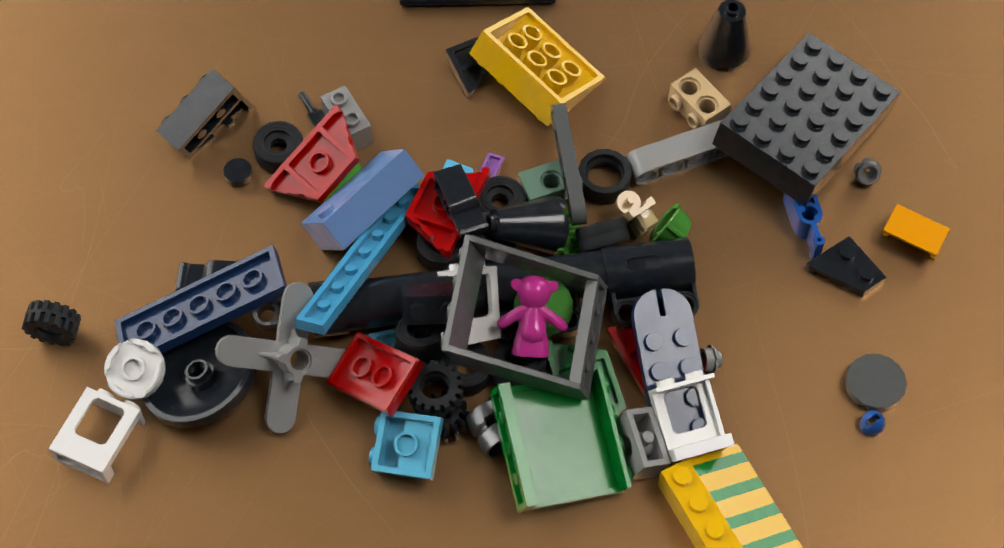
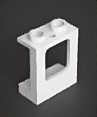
(483, 327)
(697, 441)
(85, 454)

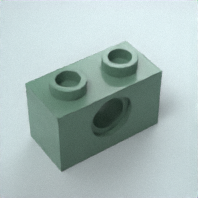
(537, 179)

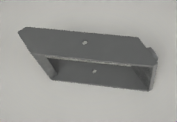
(462, 307)

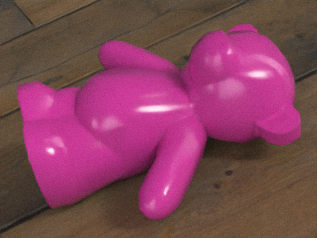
(531, 335)

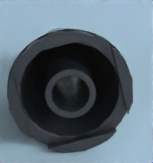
(726, 38)
(531, 224)

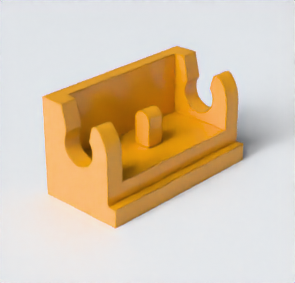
(916, 230)

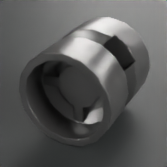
(483, 424)

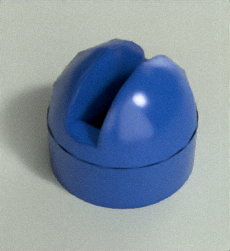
(876, 428)

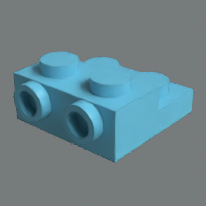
(406, 445)

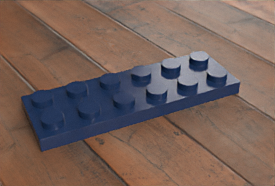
(206, 302)

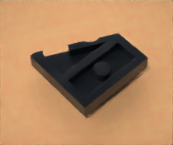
(848, 267)

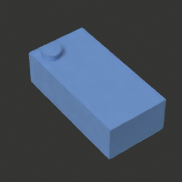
(362, 199)

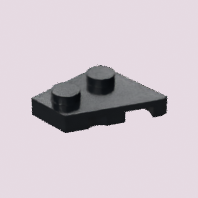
(465, 67)

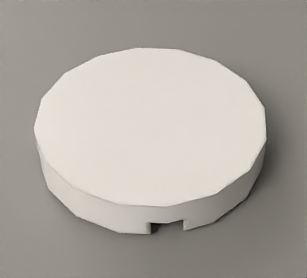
(134, 369)

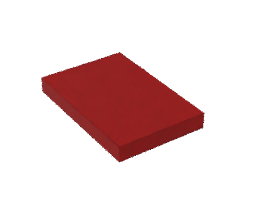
(375, 373)

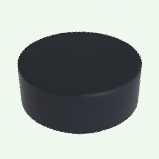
(238, 172)

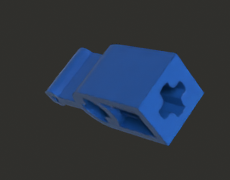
(806, 222)

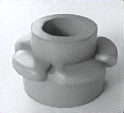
(870, 177)
(711, 359)

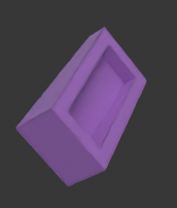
(493, 162)

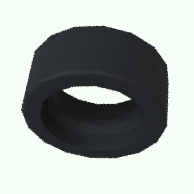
(607, 158)

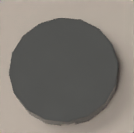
(875, 382)

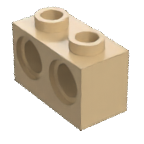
(703, 99)

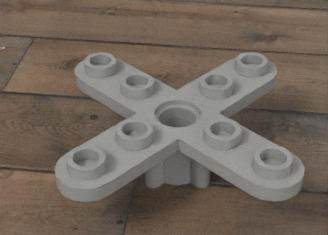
(276, 356)

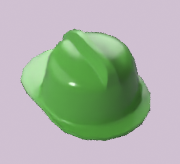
(672, 224)

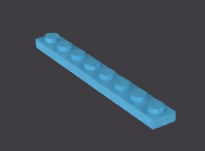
(354, 268)

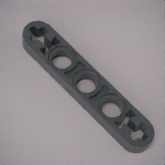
(568, 164)

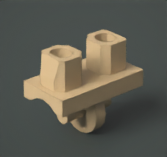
(637, 216)

